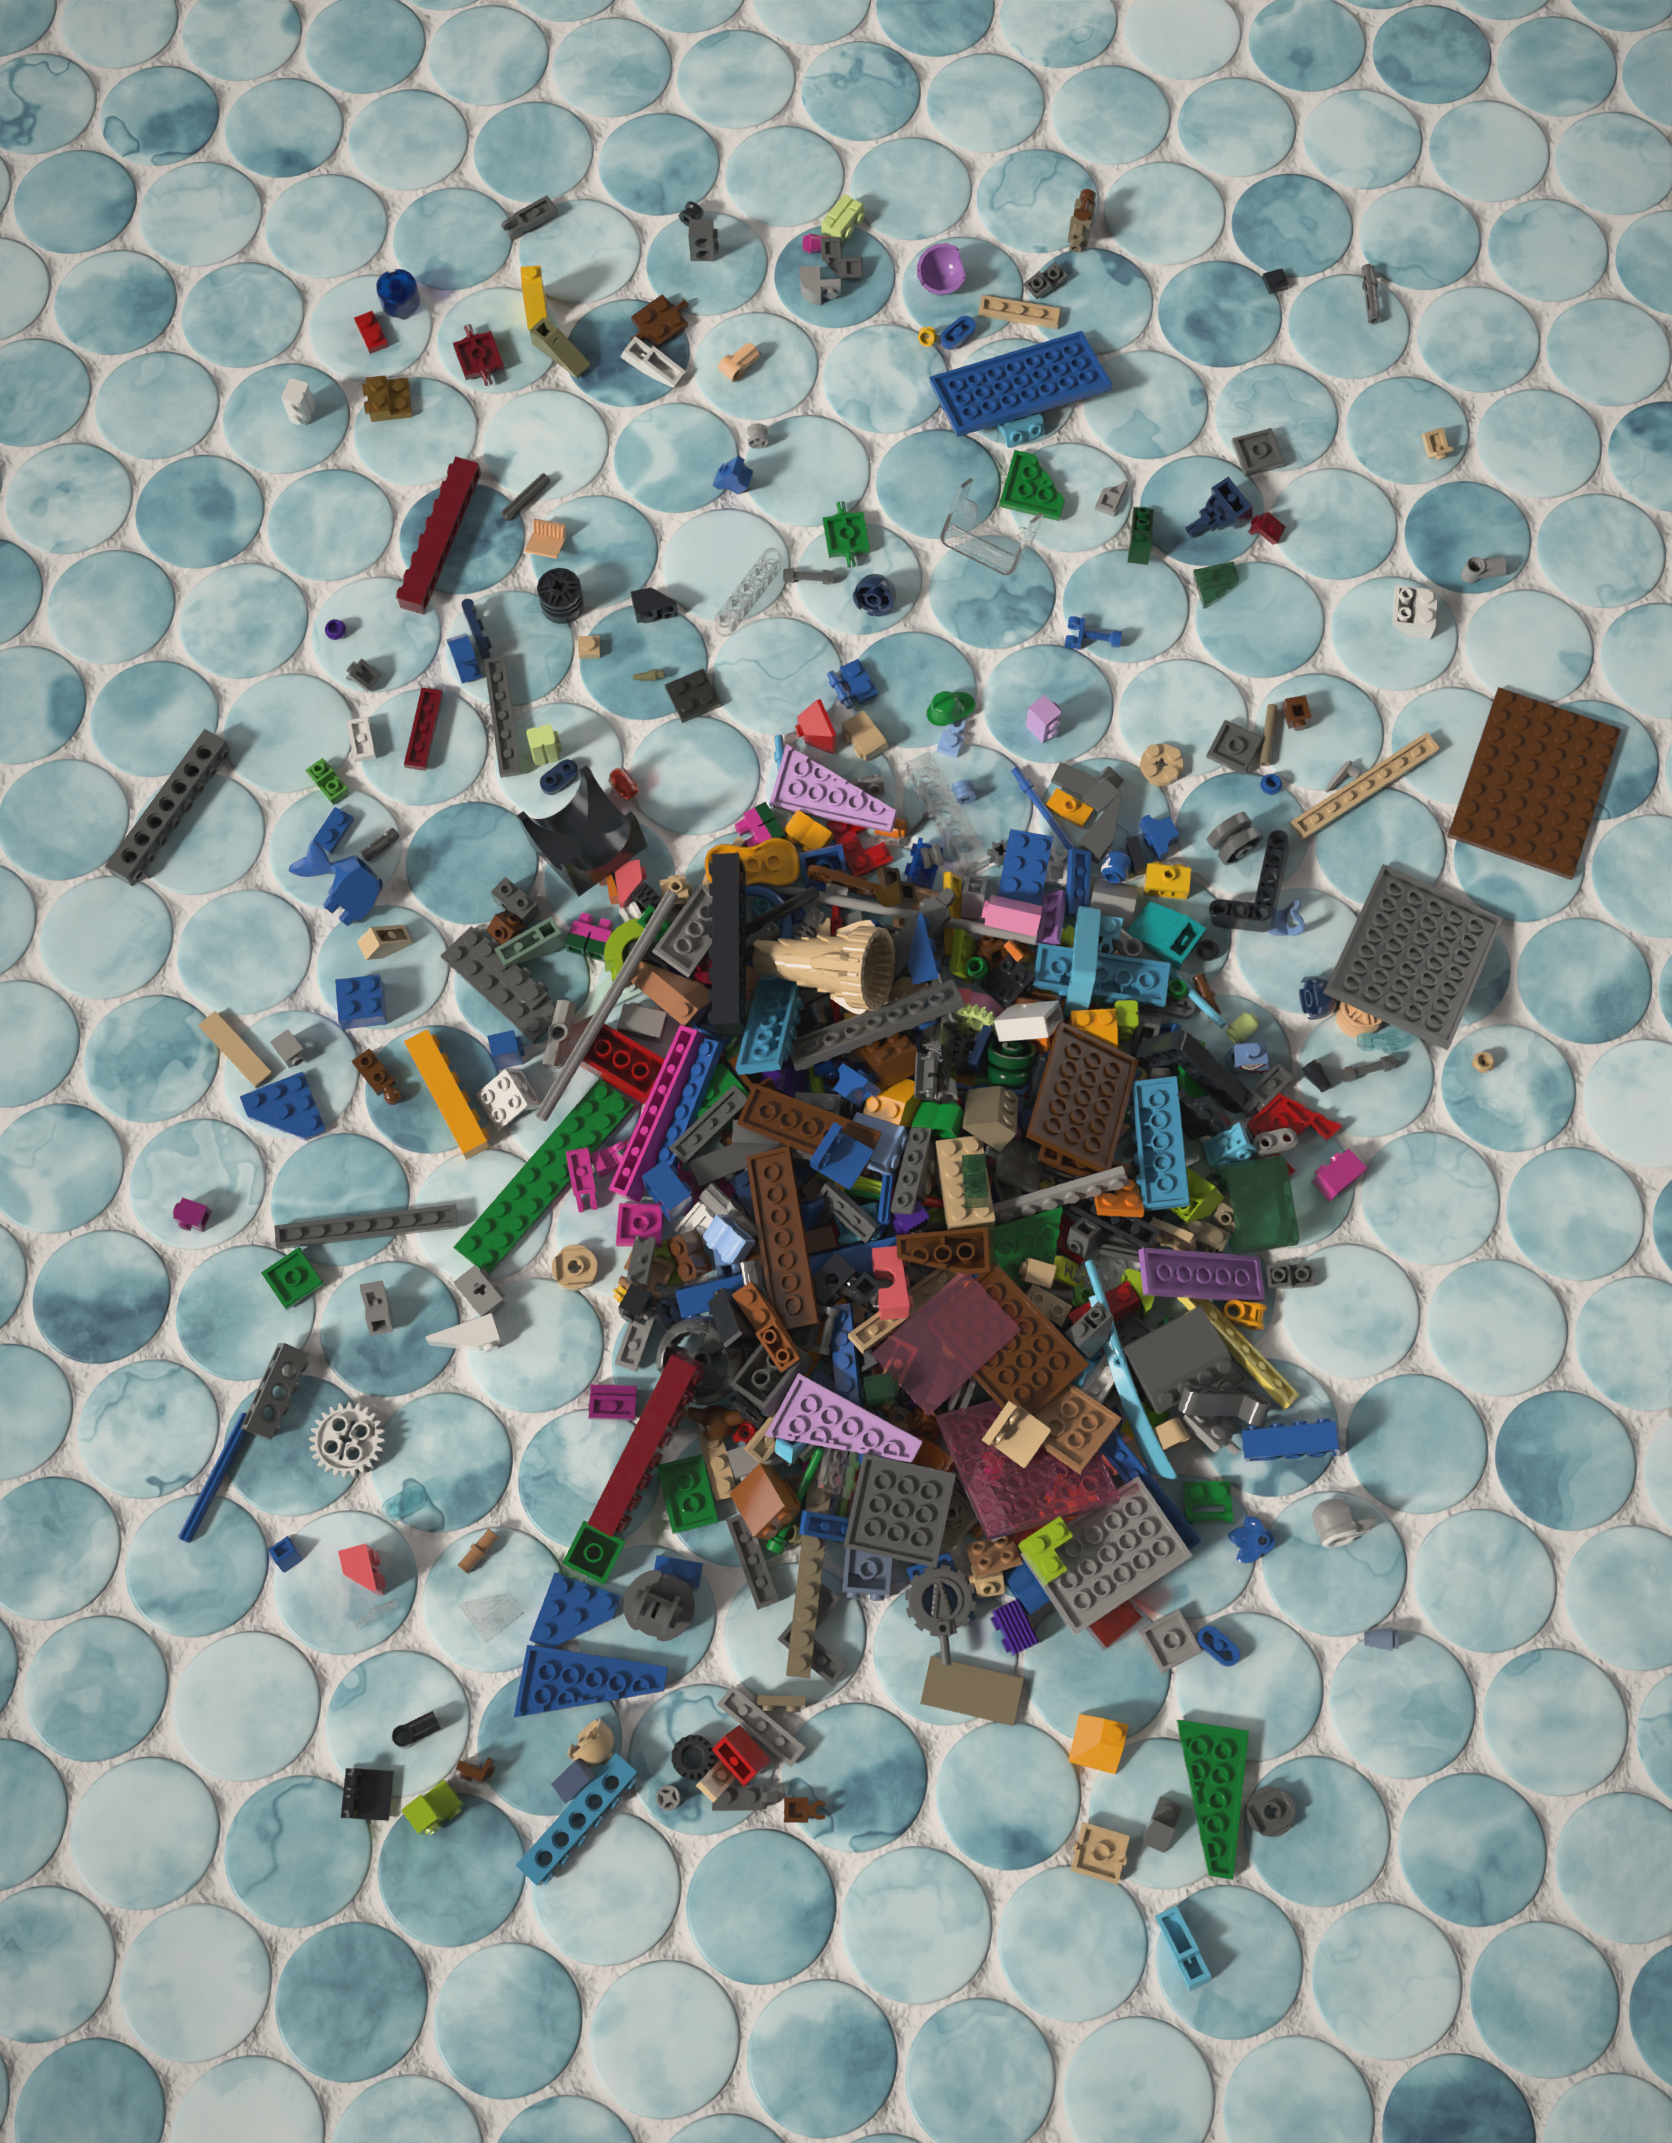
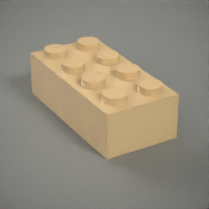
(949, 1159)

